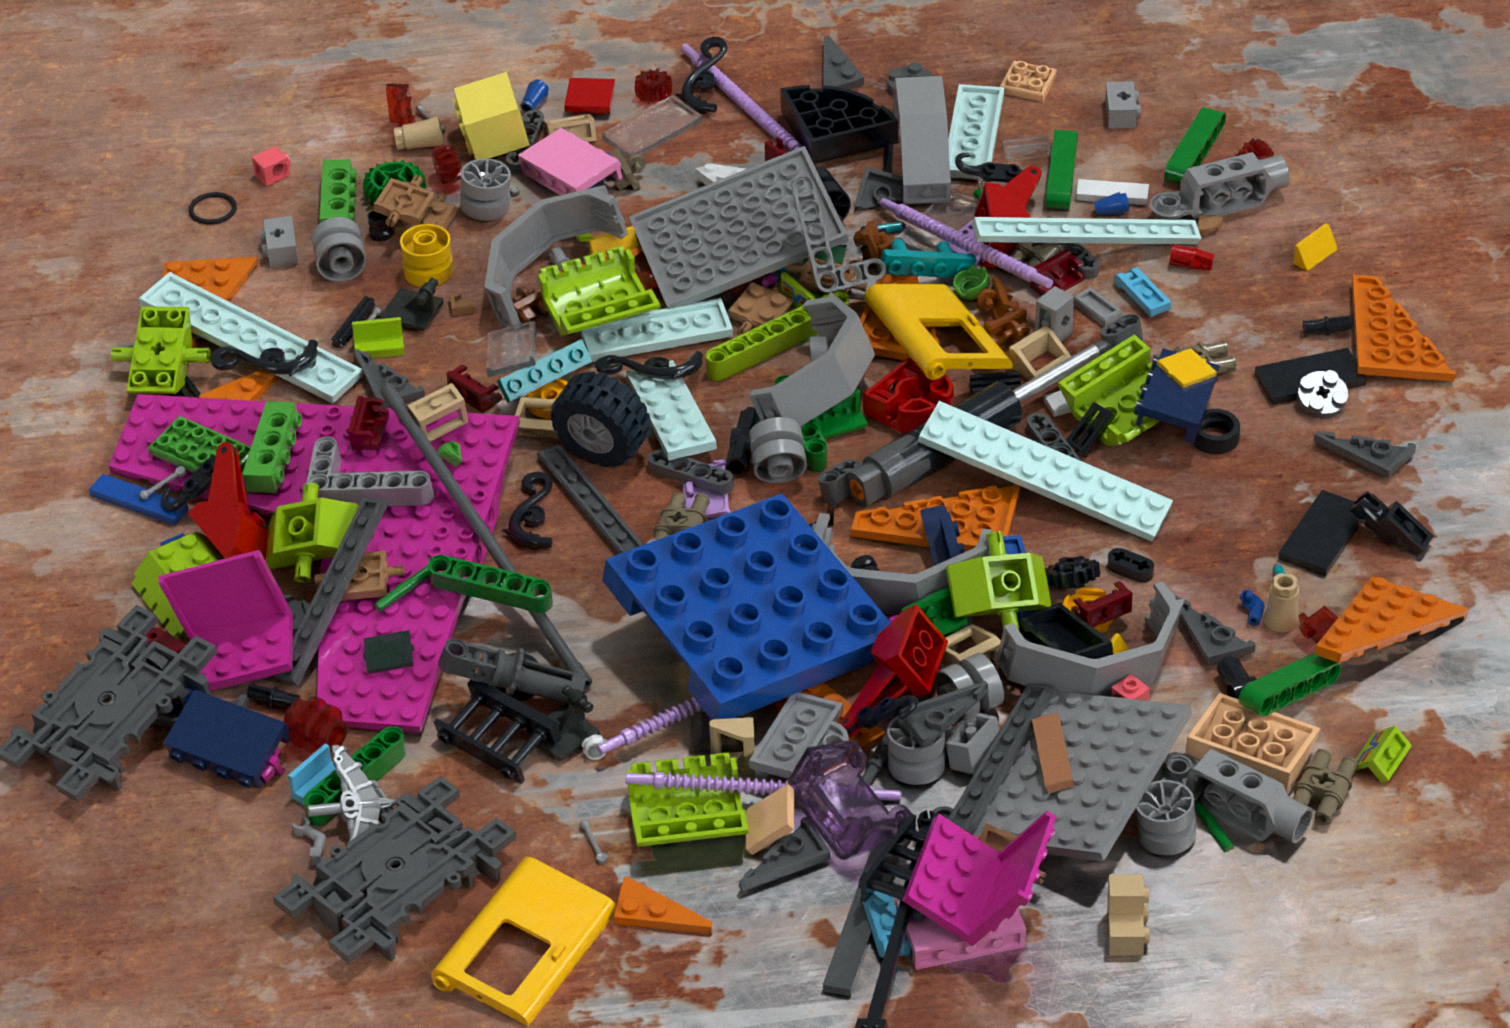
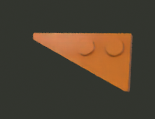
(245, 388)
(649, 909)

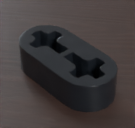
(1130, 565)

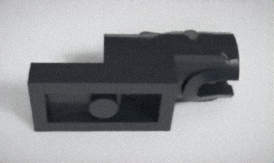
(1391, 522)

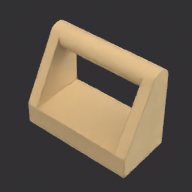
(581, 126)
(1034, 346)
(437, 406)
(535, 427)
(987, 644)
(737, 728)

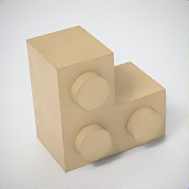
(1127, 914)

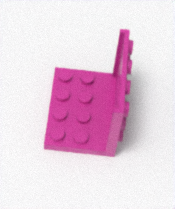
(240, 612)
(971, 884)

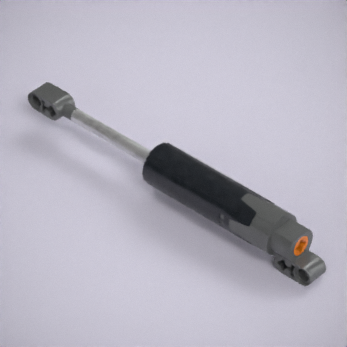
(908, 461)

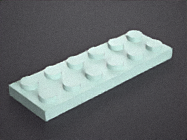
(974, 126)
(659, 330)
(673, 415)

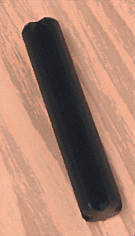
(358, 314)

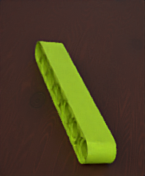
(762, 342)

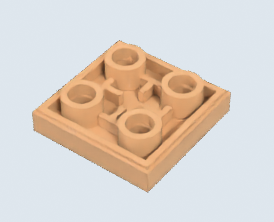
(1028, 81)
(770, 819)

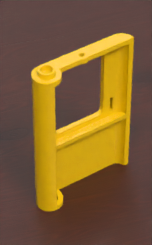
(912, 306)
(548, 908)

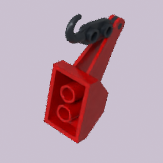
(1001, 200)
(226, 513)
(908, 662)

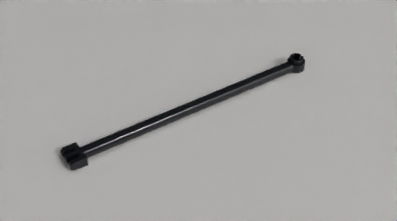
(893, 948)

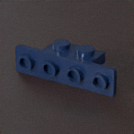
(941, 534)

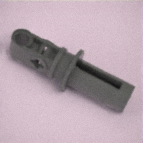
(507, 670)

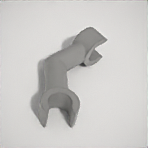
(319, 839)

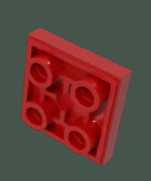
(589, 95)

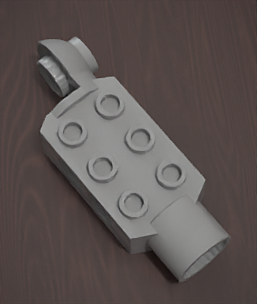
(1223, 187)
(1239, 795)

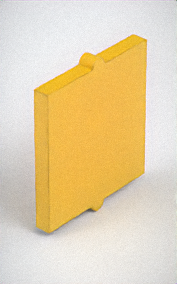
(1186, 368)

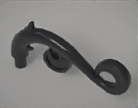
(702, 77)
(264, 362)
(653, 367)
(532, 514)

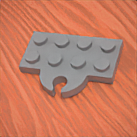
(800, 724)

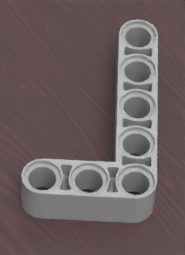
(823, 245)
(394, 487)

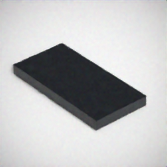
(1283, 378)
(1321, 534)

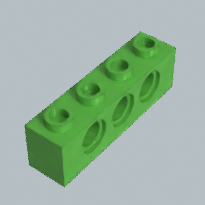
(338, 189)
(271, 447)

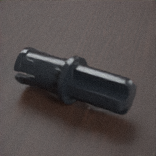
(1327, 325)
(273, 696)

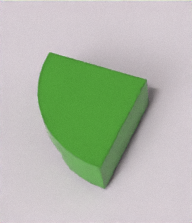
(451, 452)

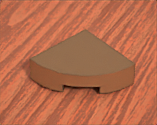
(1209, 223)
(460, 305)

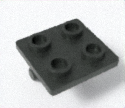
(414, 307)
(571, 723)

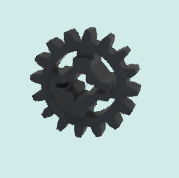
(1072, 572)

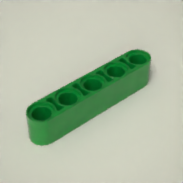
(1195, 143)
(1061, 169)
(814, 442)
(499, 592)
(1289, 684)
(377, 759)

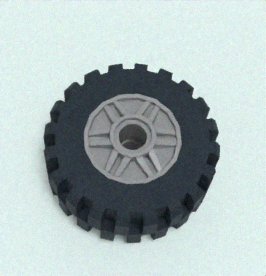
(600, 419)

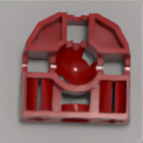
(907, 397)

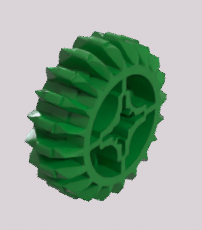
(378, 177)

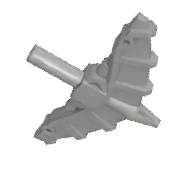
(358, 799)

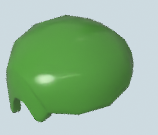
(971, 282)

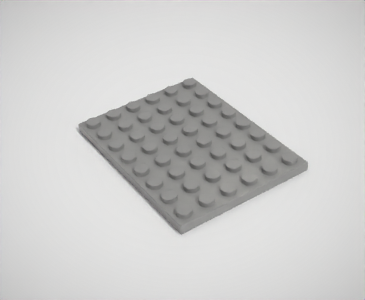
(733, 229)
(1113, 759)

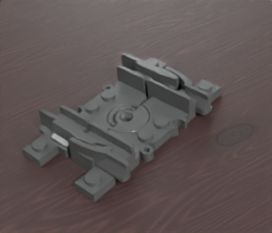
(90, 736)
(430, 853)

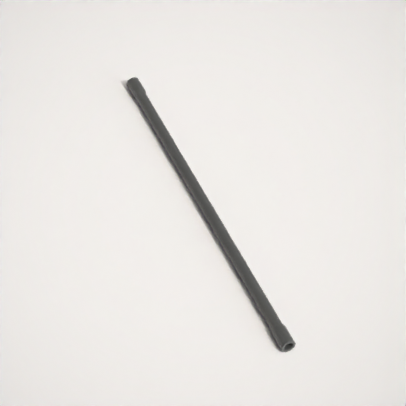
(397, 404)

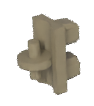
(633, 164)

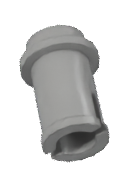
(558, 258)

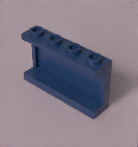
(1171, 403)
(225, 738)

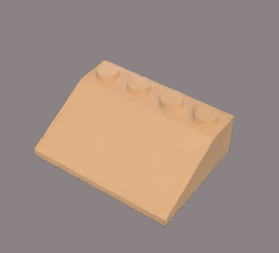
(1267, 744)

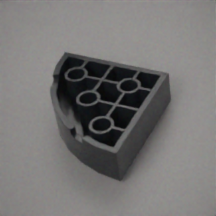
(836, 121)

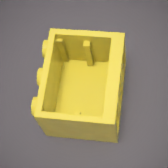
(490, 117)

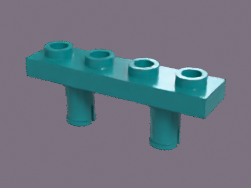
(925, 263)
(544, 371)

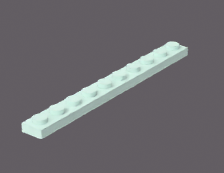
(1085, 230)

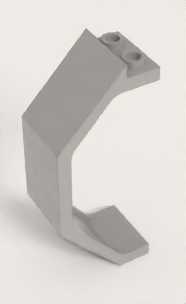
(923, 139)
(539, 229)
(827, 378)
(897, 590)
(1071, 673)

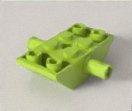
(160, 351)
(307, 531)
(998, 583)

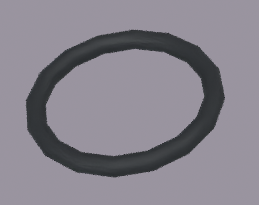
(212, 221)

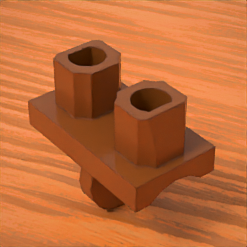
(874, 240)
(997, 299)
(527, 302)
(1008, 327)

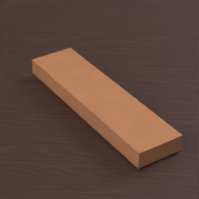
(1053, 753)

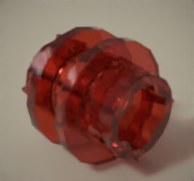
(315, 724)

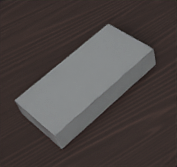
(1097, 307)

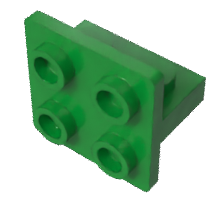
(842, 417)
(940, 611)

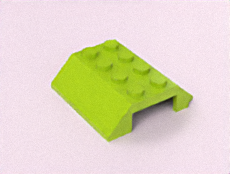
(594, 293)
(1115, 384)
(177, 555)
(686, 815)

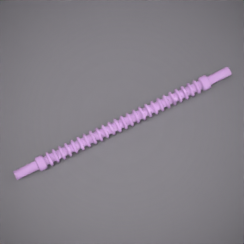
(745, 102)
(965, 242)
(628, 736)
(659, 780)

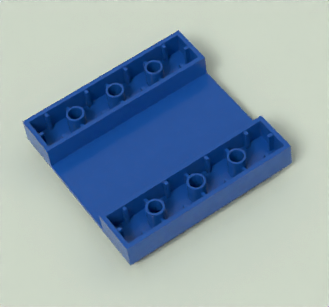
(750, 606)

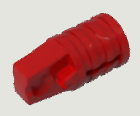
(1191, 258)

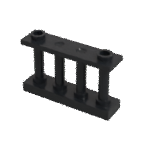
(501, 706)
(885, 864)

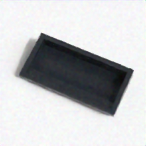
(1065, 631)

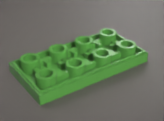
(191, 444)

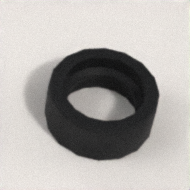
(1218, 444)

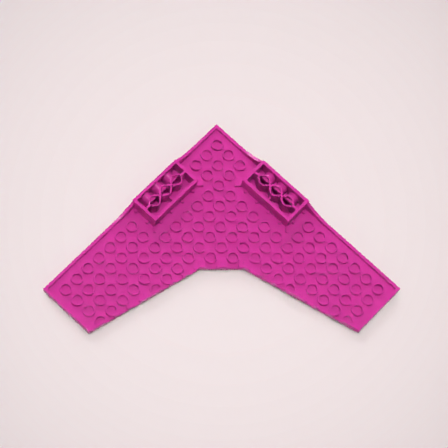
(405, 532)

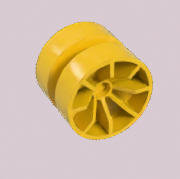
(426, 254)

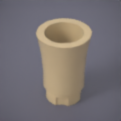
(419, 134)
(1283, 604)

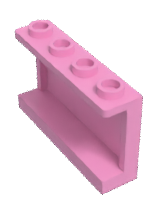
(567, 163)
(937, 946)

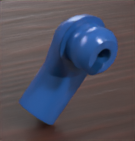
(1254, 605)

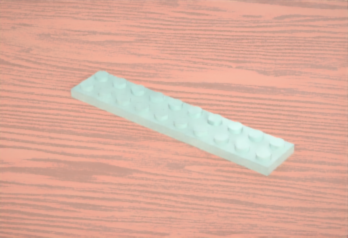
(237, 328)
(1045, 471)

